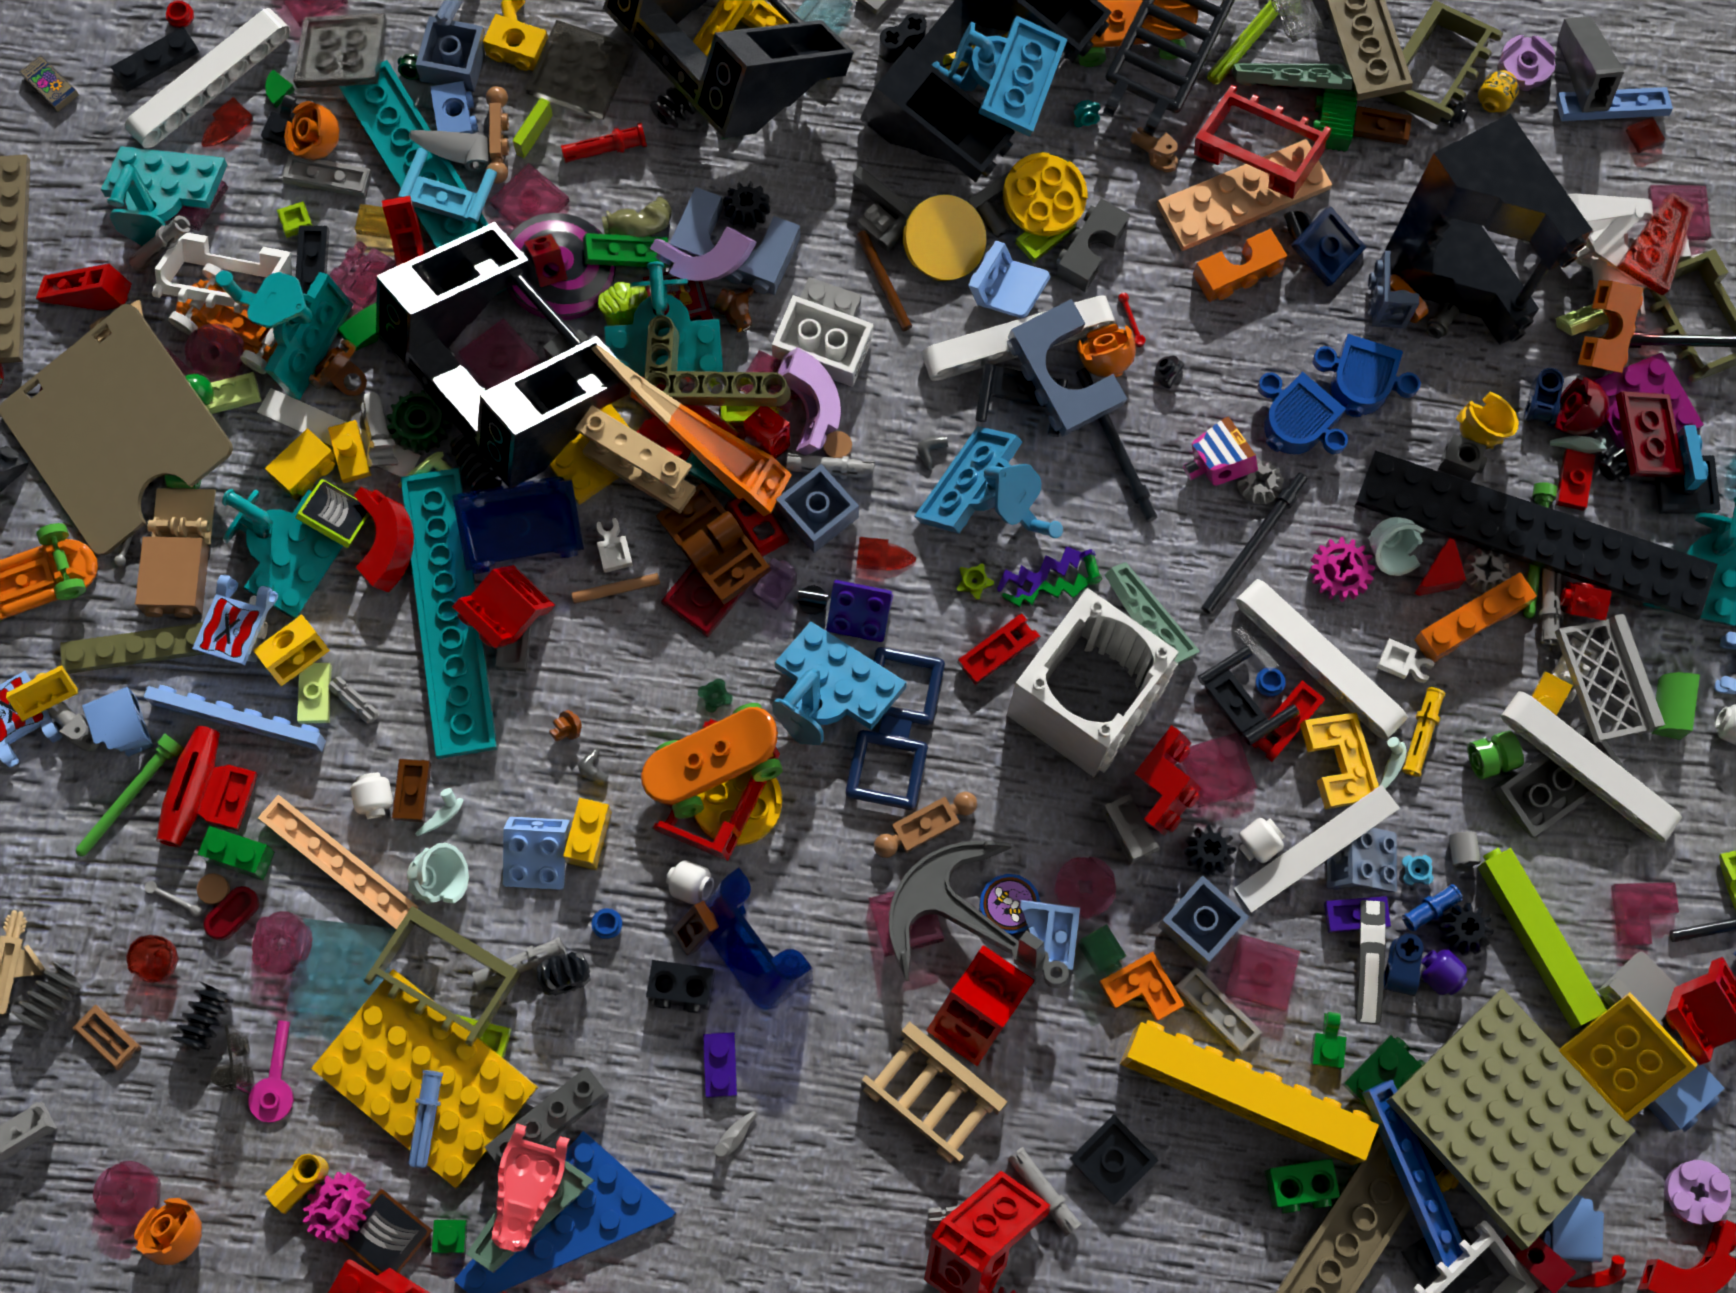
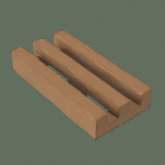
(124, 1054)

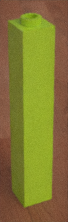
(1541, 937)

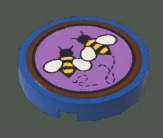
(1002, 901)

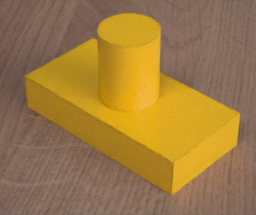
(349, 451)
(1551, 692)
(42, 693)

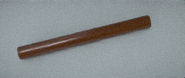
(884, 280)

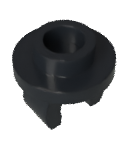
(1459, 116)

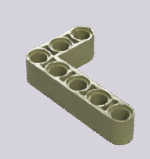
(705, 381)

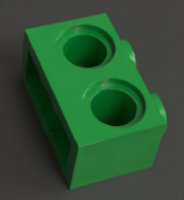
(1300, 1177)

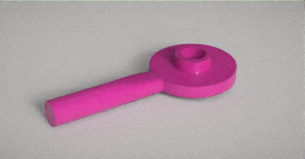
(272, 1097)

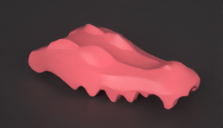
(526, 1183)

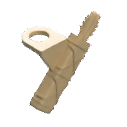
(14, 960)

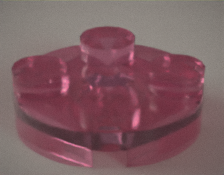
(228, 345)
(1086, 869)
(266, 939)
(120, 1176)

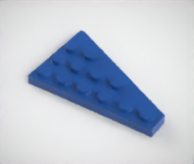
(600, 1216)

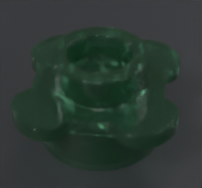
(718, 687)

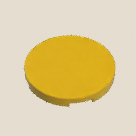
(1045, 194)
(944, 237)
(722, 800)

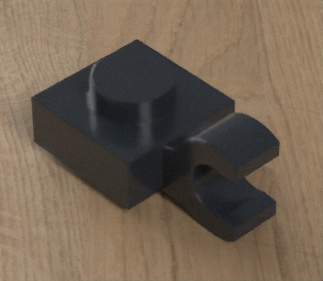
(275, 126)

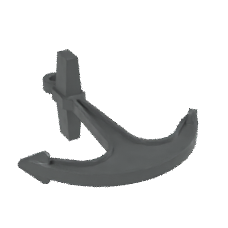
(928, 891)

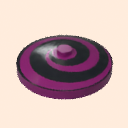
(585, 282)

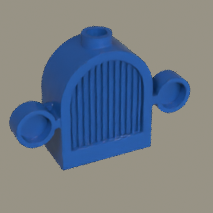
(1364, 374)
(1301, 416)

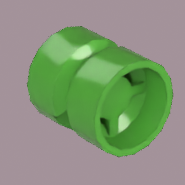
(1500, 753)

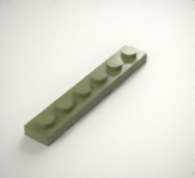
(129, 648)

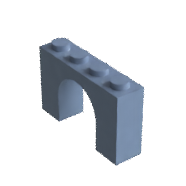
(764, 265)
(1067, 407)

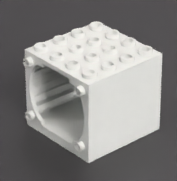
(1083, 741)

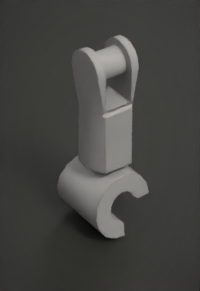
(379, 447)

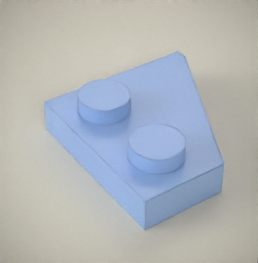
(1055, 927)

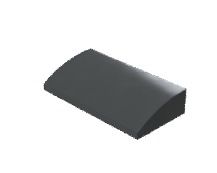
(1544, 791)

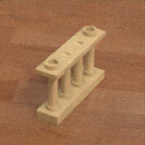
(636, 459)
(962, 1081)

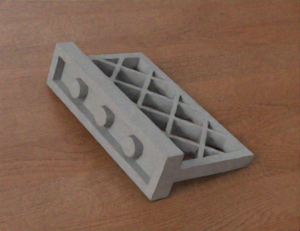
(1628, 674)

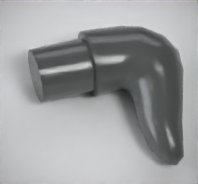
(929, 444)
(589, 771)

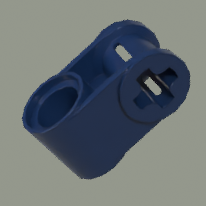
(1544, 402)
(1403, 970)

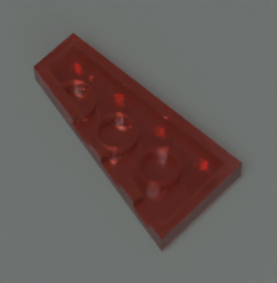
(1658, 246)

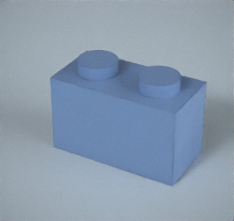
(1686, 1098)

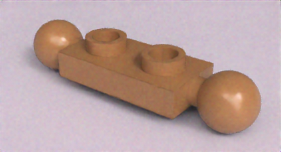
(498, 123)
(925, 824)

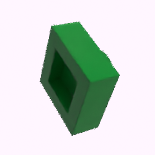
(449, 1236)

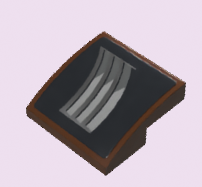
(387, 1235)

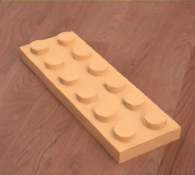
(1236, 198)

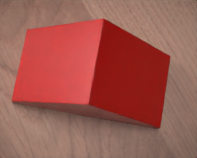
(1445, 572)

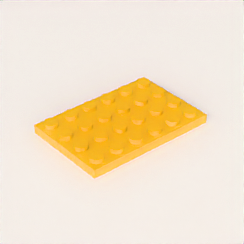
(381, 1068)

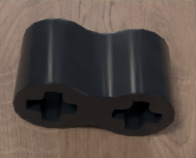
(897, 39)

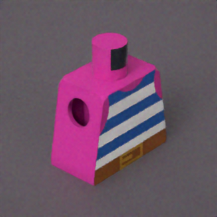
(1221, 454)

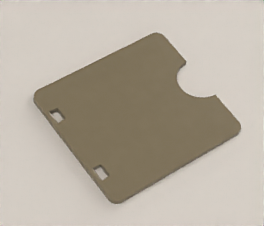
(112, 425)

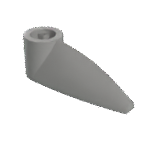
(455, 146)

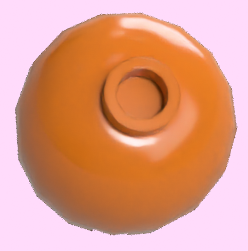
(312, 132)
(1107, 350)
(169, 1233)

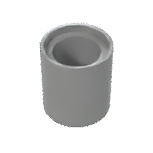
(1464, 849)

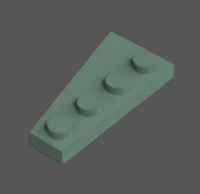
(1304, 75)
(1148, 611)
(570, 1187)

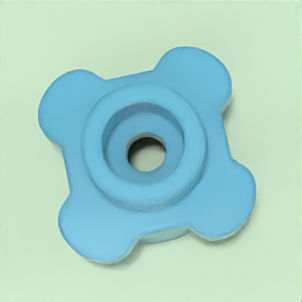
(1423, 863)

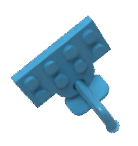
(1011, 69)
(985, 480)
(831, 677)

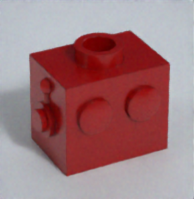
(767, 431)
(1585, 600)

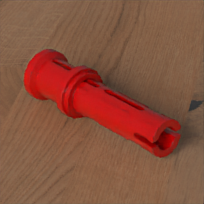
(617, 140)

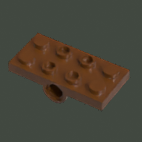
(714, 544)

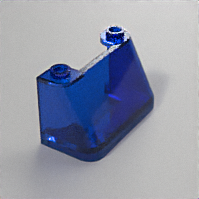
(517, 522)
(762, 976)

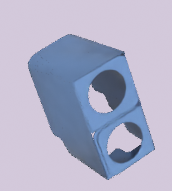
(118, 722)
(1577, 1232)

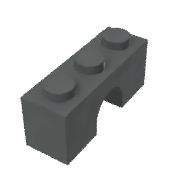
(1102, 225)

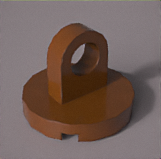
(336, 367)

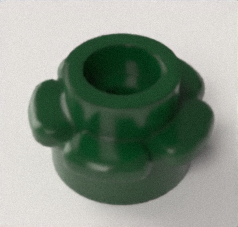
(407, 66)

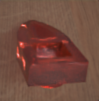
(227, 123)
(881, 555)

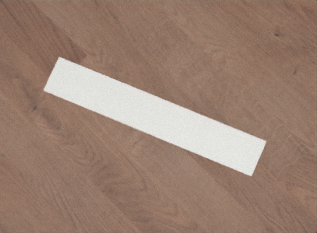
(303, 416)
(1316, 848)

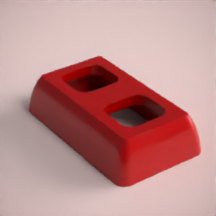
(747, 524)

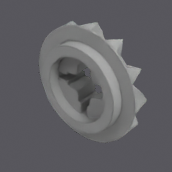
(1258, 493)
(1476, 577)

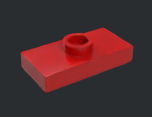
(1575, 479)

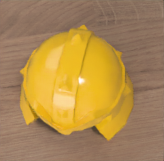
(1489, 423)

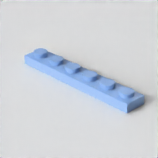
(224, 714)

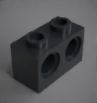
(682, 977)

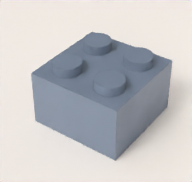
(451, 53)
(817, 508)
(1203, 921)

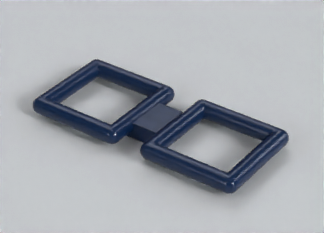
(895, 733)

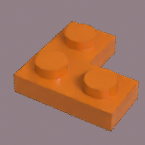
(1146, 979)

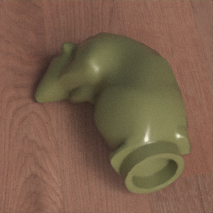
(647, 222)

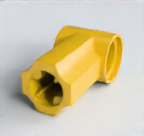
(295, 1183)

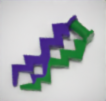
(1039, 581)

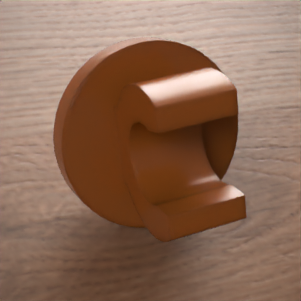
(567, 726)

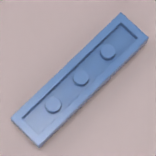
(1626, 104)

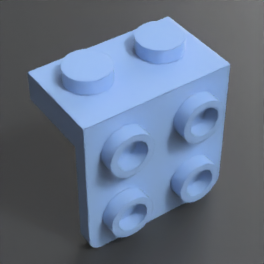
(1006, 283)

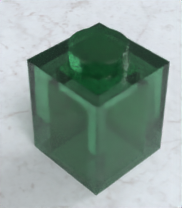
(1102, 951)

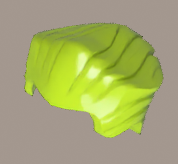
(620, 303)

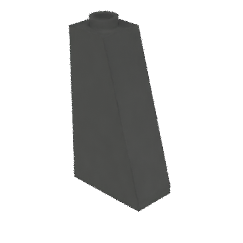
(1590, 63)

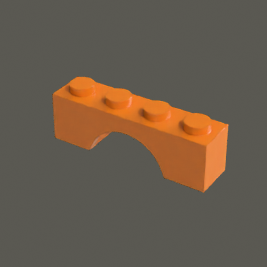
(1475, 616)

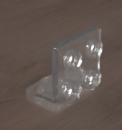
(1298, 18)

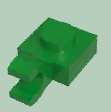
(1328, 1048)

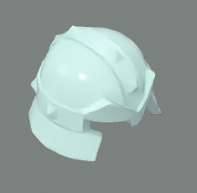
(1392, 543)
(438, 874)

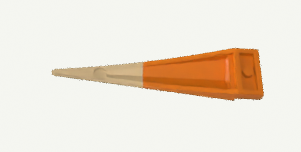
(737, 464)

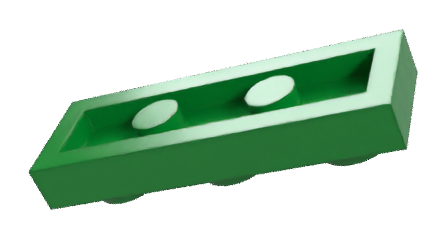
(619, 250)

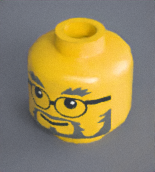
(1498, 90)

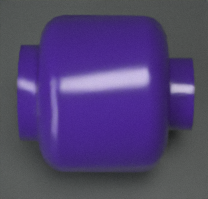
(1443, 972)

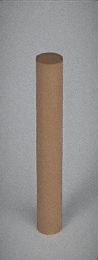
(615, 588)

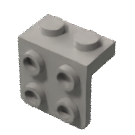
(1644, 982)

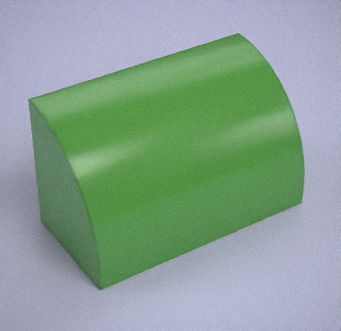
(1677, 703)

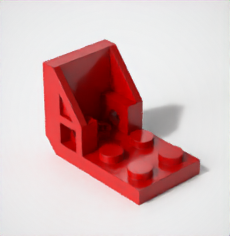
(976, 1237)

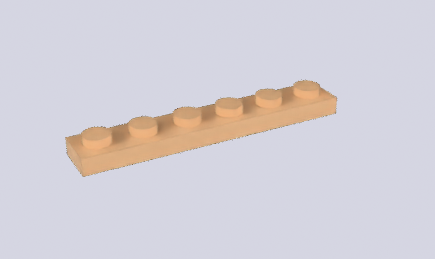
(336, 861)

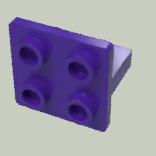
(859, 610)

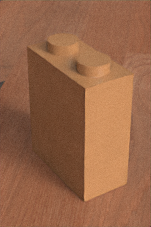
(172, 576)

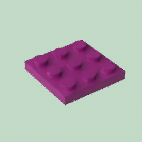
(1647, 376)

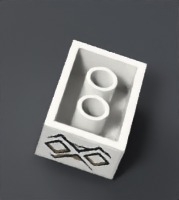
(827, 335)

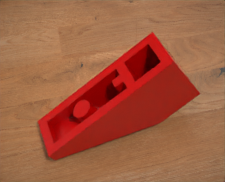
(88, 288)

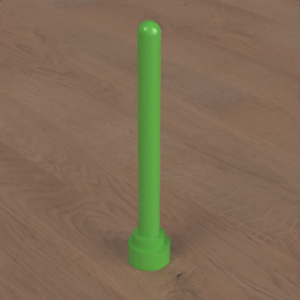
(1544, 495)
(166, 750)

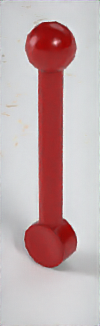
(1139, 339)

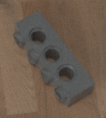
(555, 1112)

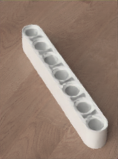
(207, 78)
(991, 347)
(1321, 659)
(1591, 767)

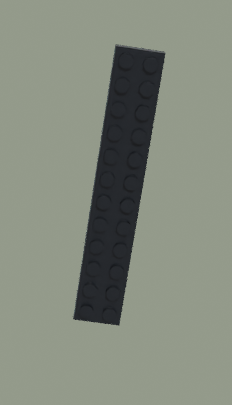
(1538, 535)

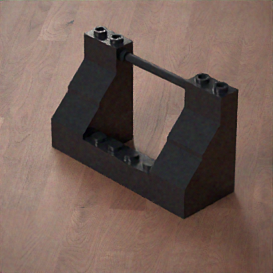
(747, 70)
(937, 118)
(1494, 183)
(522, 420)

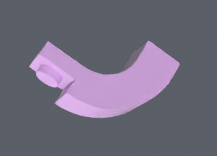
(721, 261)
(819, 396)

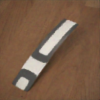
(1371, 962)

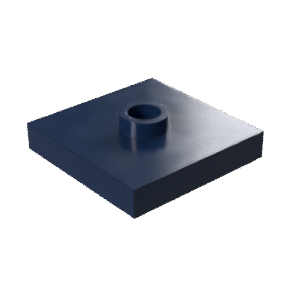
(1328, 246)

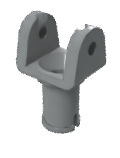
(73, 726)

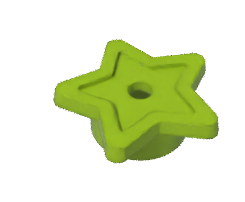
(974, 573)

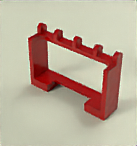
(1281, 178)
(729, 832)

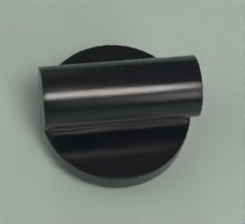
(1297, 222)
(1168, 370)
(812, 599)

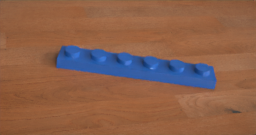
(1415, 1176)

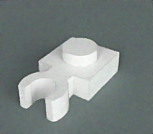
(614, 549)
(1400, 660)

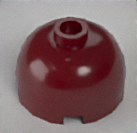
(1583, 408)

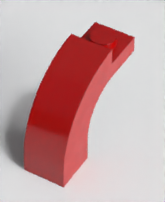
(403, 229)
(393, 540)
(1706, 1276)

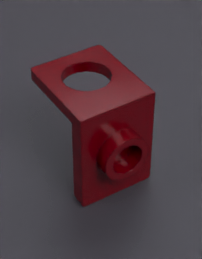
(545, 251)

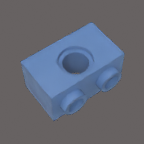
(453, 99)

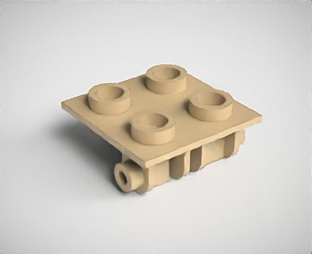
(183, 513)

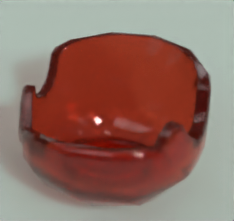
(152, 958)

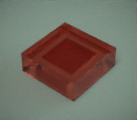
(1645, 135)

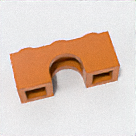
(1221, 278)
(1621, 306)

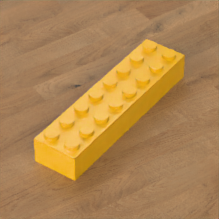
(1249, 1093)

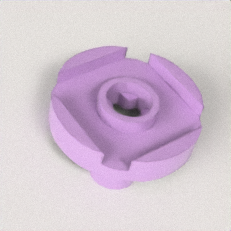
(1535, 48)
(1683, 1202)

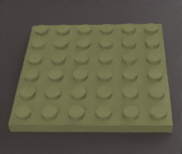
(1511, 1118)

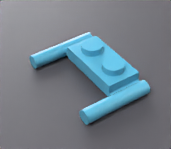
(443, 197)

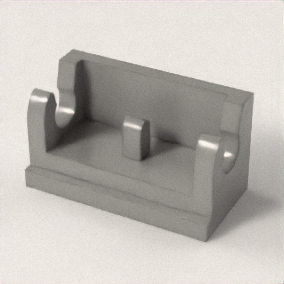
(1129, 829)
(25, 1130)

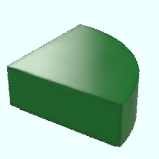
(277, 88)

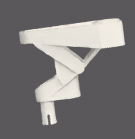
(1610, 220)

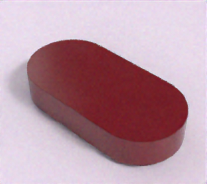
(231, 913)

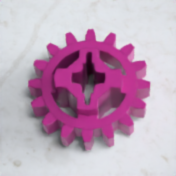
(1352, 571)
(336, 1207)

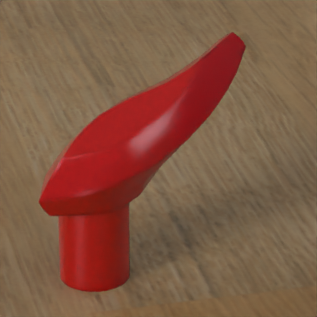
(1602, 1278)

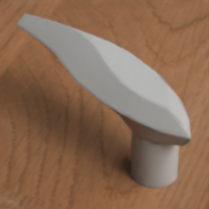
(734, 1136)

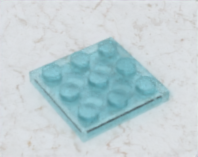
(335, 970)

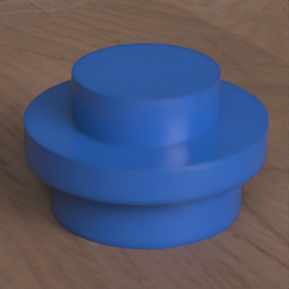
(1270, 682)
(607, 923)

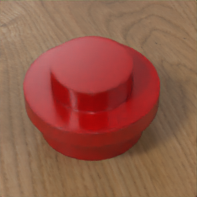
(179, 14)

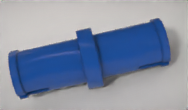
(1432, 907)

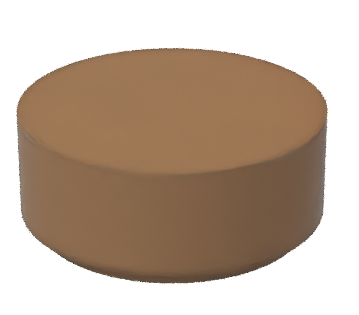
(837, 445)
(213, 889)

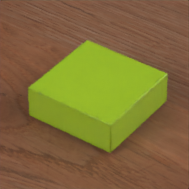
(293, 217)

